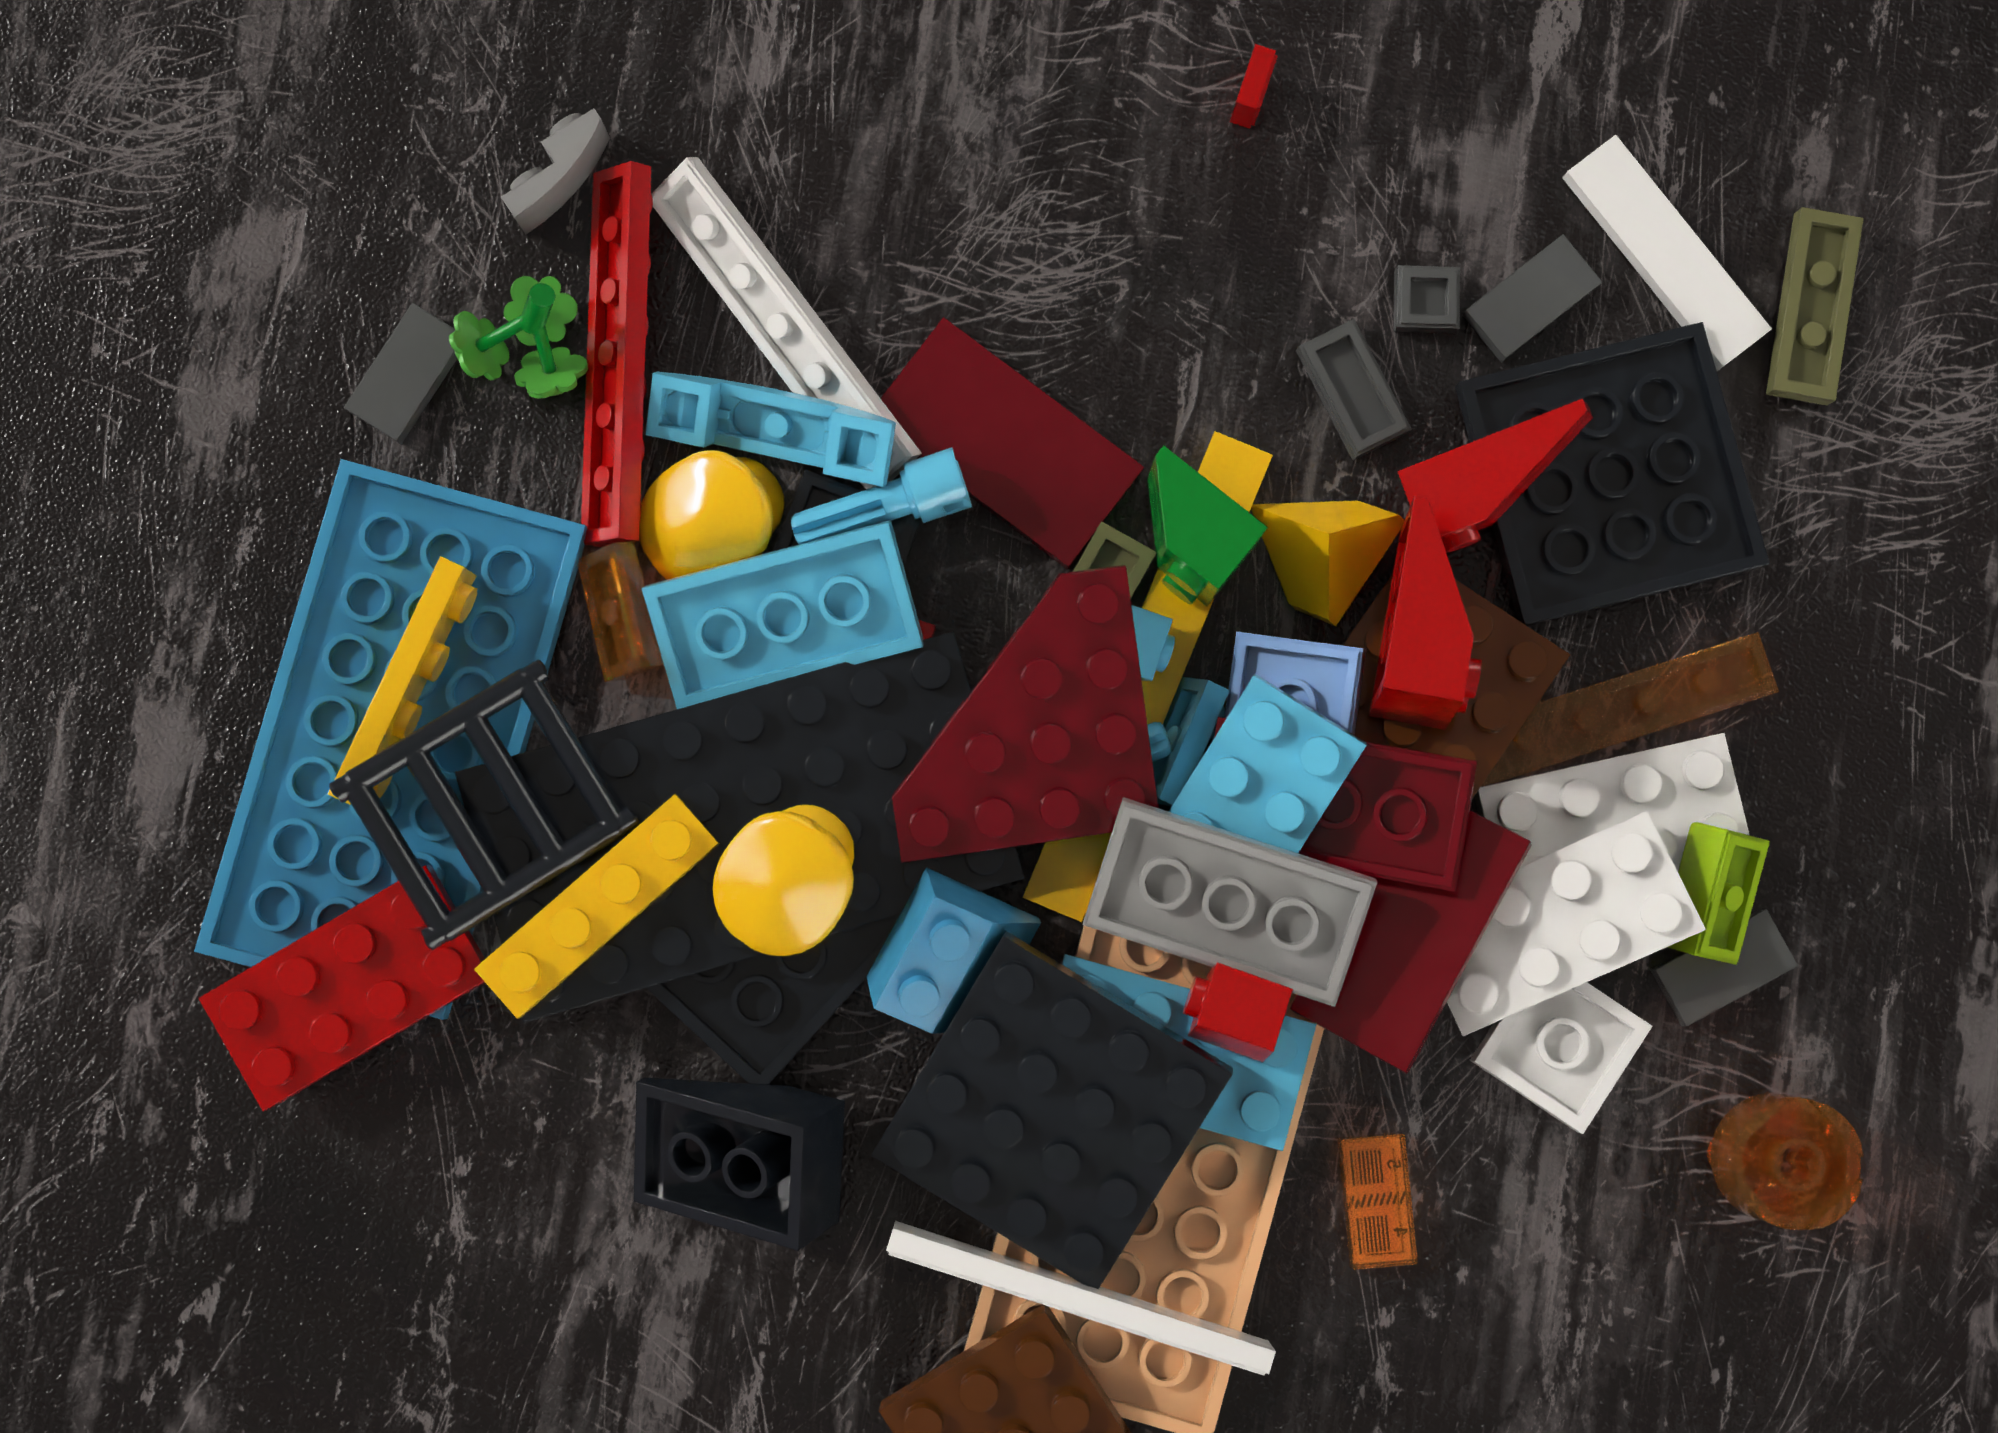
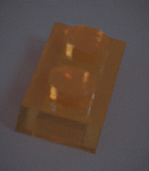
(619, 611)

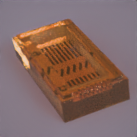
(1377, 1201)

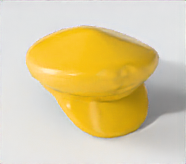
(709, 513)
(785, 880)

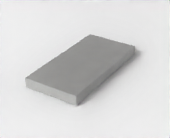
(1229, 901)

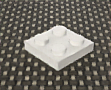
(1564, 1052)

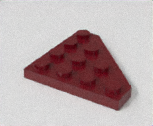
(1043, 734)

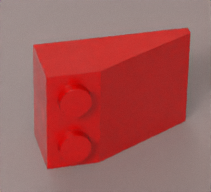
(1426, 634)

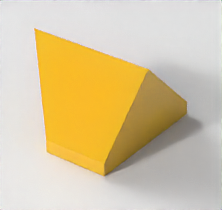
(1325, 551)

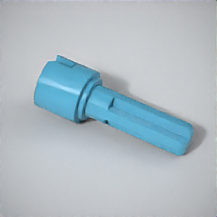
(927, 489)

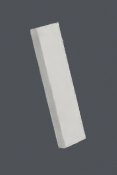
(1665, 250)

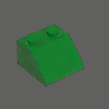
(1196, 529)

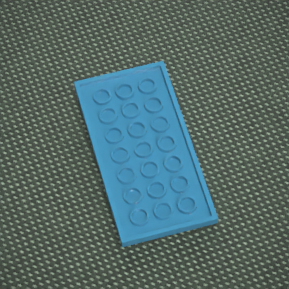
(293, 847)

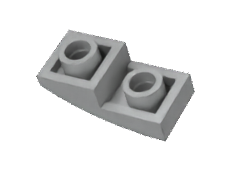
(574, 150)

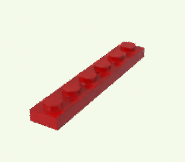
(616, 354)

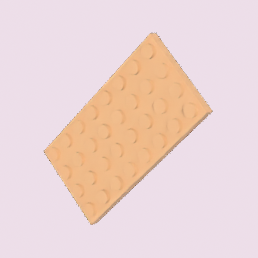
(1188, 1254)

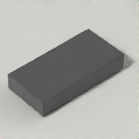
(1532, 298)
(404, 374)
(1353, 389)
(1703, 985)

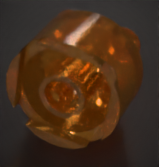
(1822, 1161)

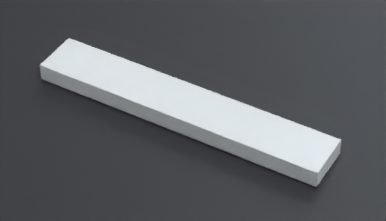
(766, 298)
(1081, 1300)

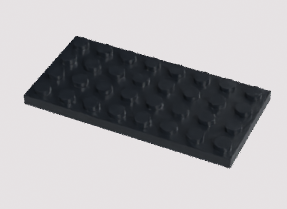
(810, 739)

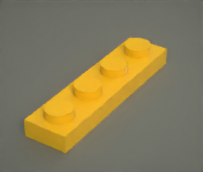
(417, 659)
(596, 906)

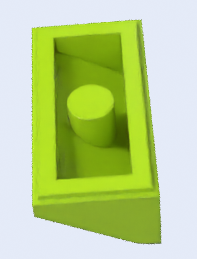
(1722, 880)

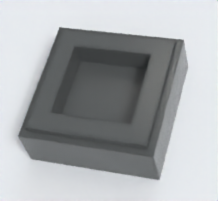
(1426, 299)

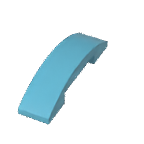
(772, 424)

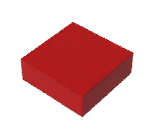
(1254, 86)

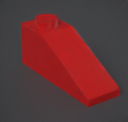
(1485, 477)

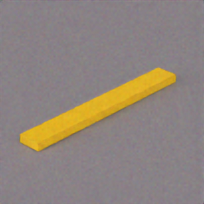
(1070, 867)

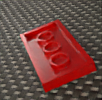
(338, 993)

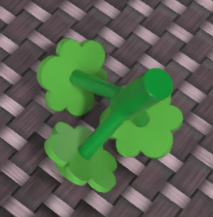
(536, 318)

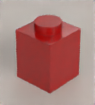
(1237, 1011)

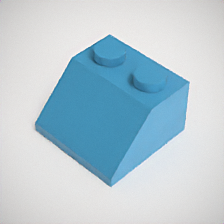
(940, 950)

